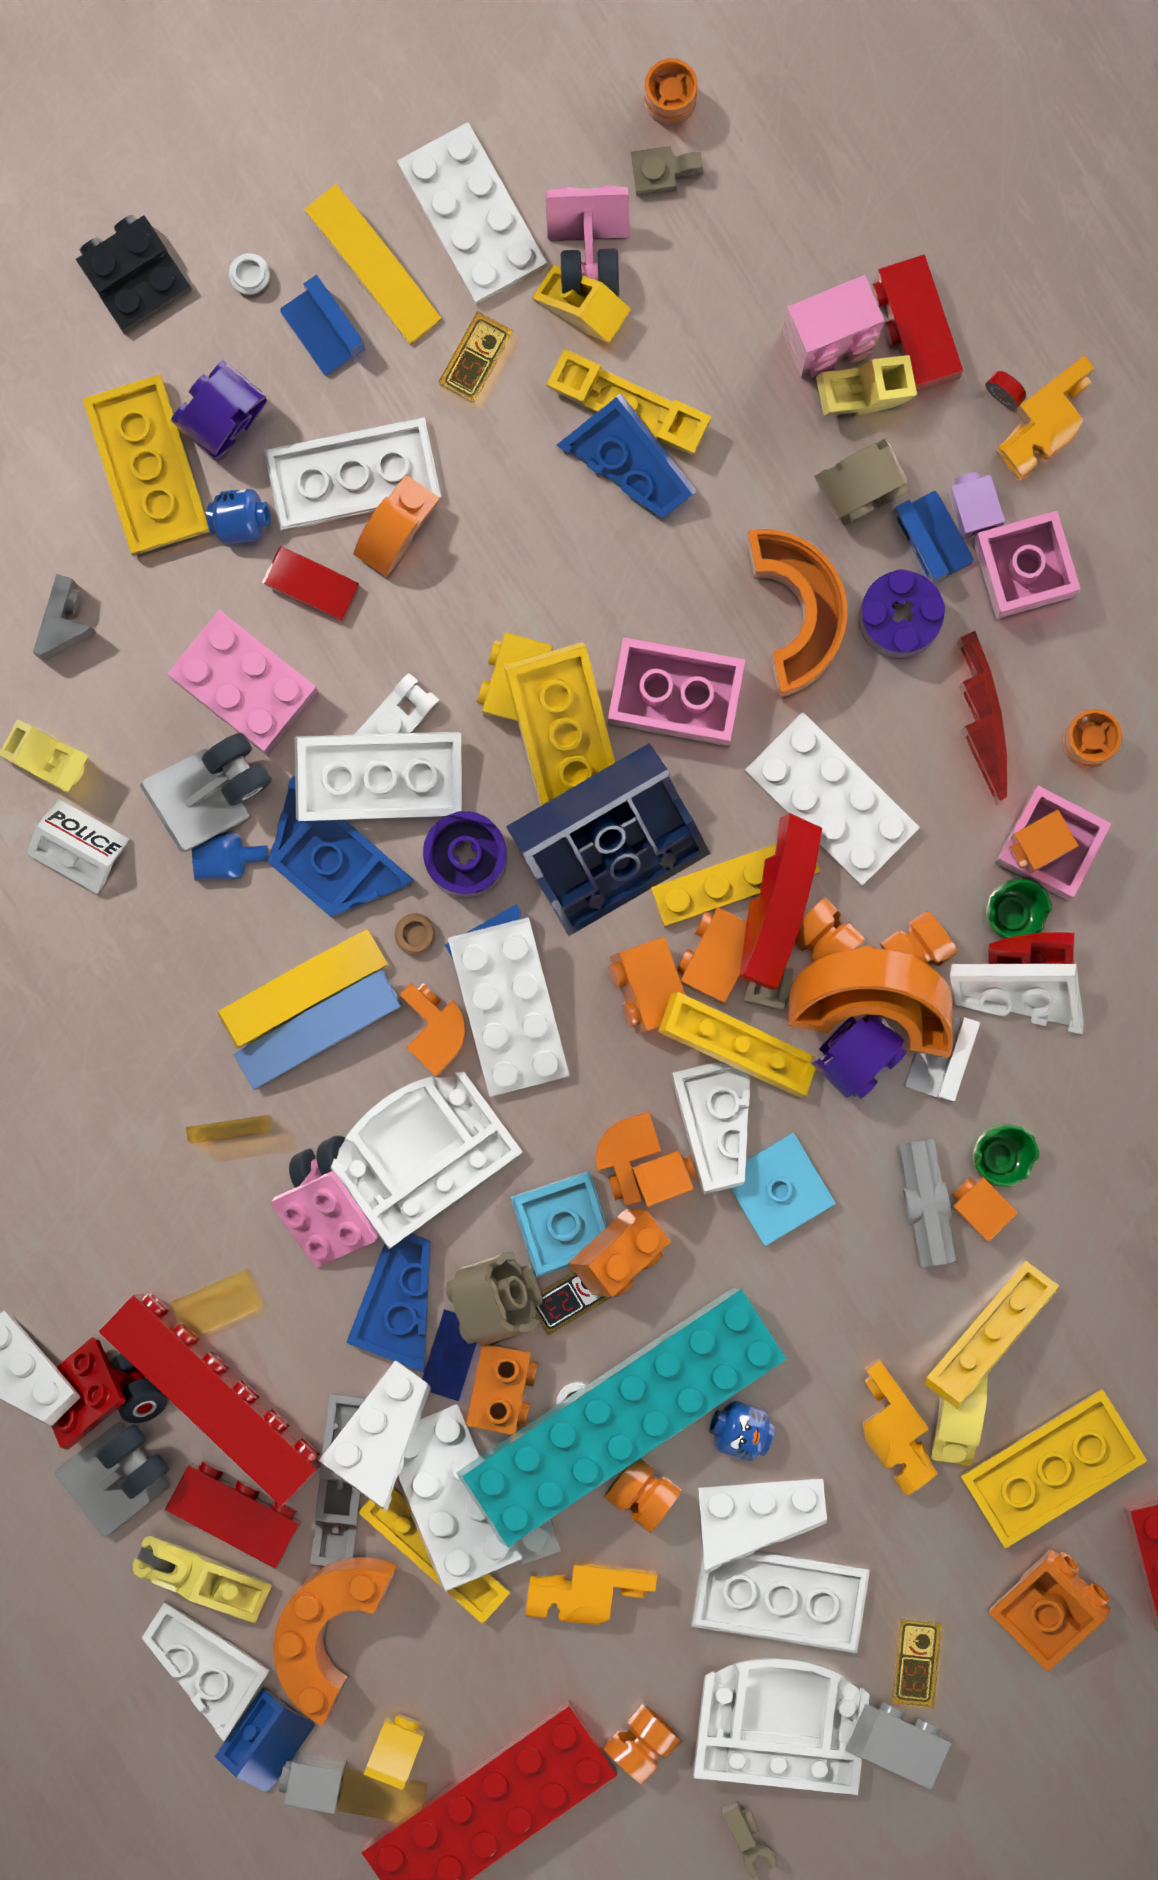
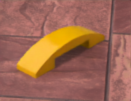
(593, 388)

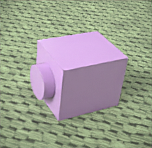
(975, 504)

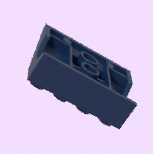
(608, 839)

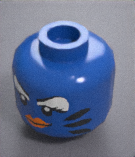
(237, 516)
(742, 1431)

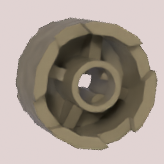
(862, 479)
(494, 1299)

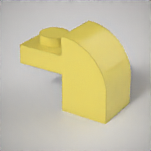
(867, 389)
(43, 756)
(960, 1429)

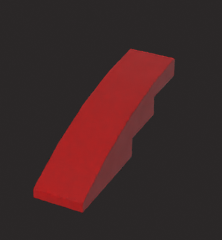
(779, 910)

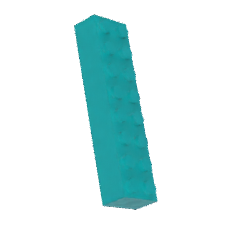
(621, 1416)

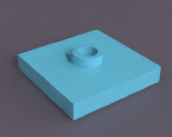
(781, 1190)
(558, 1221)

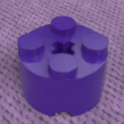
(219, 409)
(901, 590)
(453, 834)
(858, 1054)

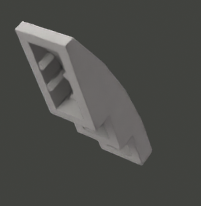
(337, 1500)

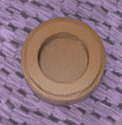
(415, 934)

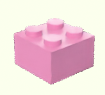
(1026, 564)
(1067, 872)

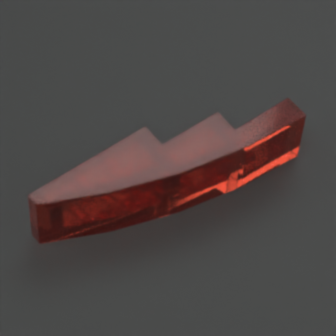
(987, 733)

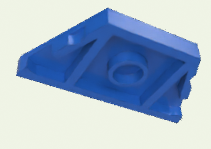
(332, 861)

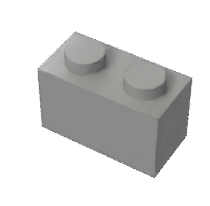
(899, 1746)
(313, 1782)

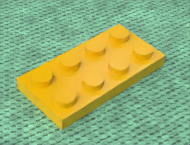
(146, 465)
(559, 719)
(1053, 1468)

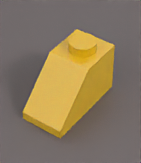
(594, 312)
(395, 1751)

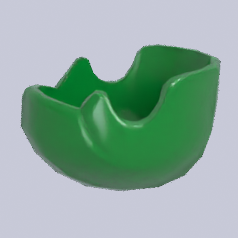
(1018, 908)
(1005, 1154)

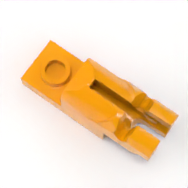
(1048, 420)
(893, 1432)
(588, 1594)

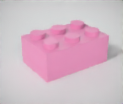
(833, 327)
(243, 682)
(676, 691)

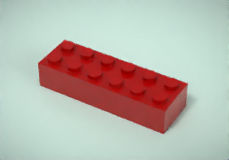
(210, 1397)
(495, 1803)

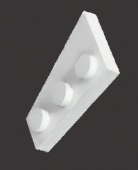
(1032, 990)
(715, 1119)
(29, 1377)
(376, 1438)
(753, 1516)
(206, 1666)

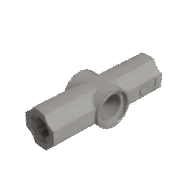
(927, 1203)

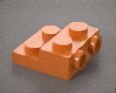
(1051, 1609)

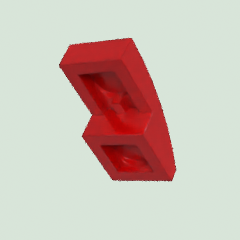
(310, 583)
(1034, 949)

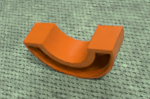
(821, 597)
(875, 984)
(299, 1642)

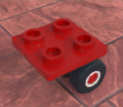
(104, 1389)

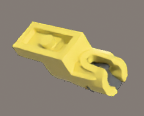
(201, 1579)

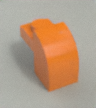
(394, 525)
(443, 1036)
(623, 1143)

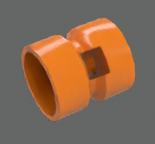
(670, 91)
(1092, 738)
(825, 933)
(924, 940)
(643, 1494)
(642, 1744)

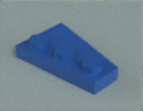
(631, 456)
(395, 1305)

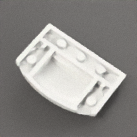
(421, 1153)
(779, 1726)

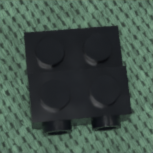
(132, 272)

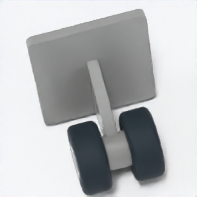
(200, 799)
(113, 1477)

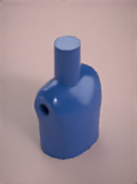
(225, 857)

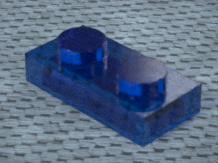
(448, 1359)

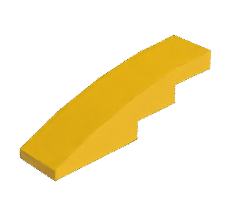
(372, 264)
(301, 988)

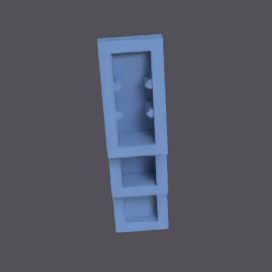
(318, 1029)

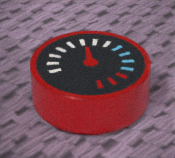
(1006, 389)

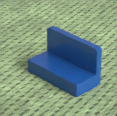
(322, 327)
(932, 536)
(264, 1741)

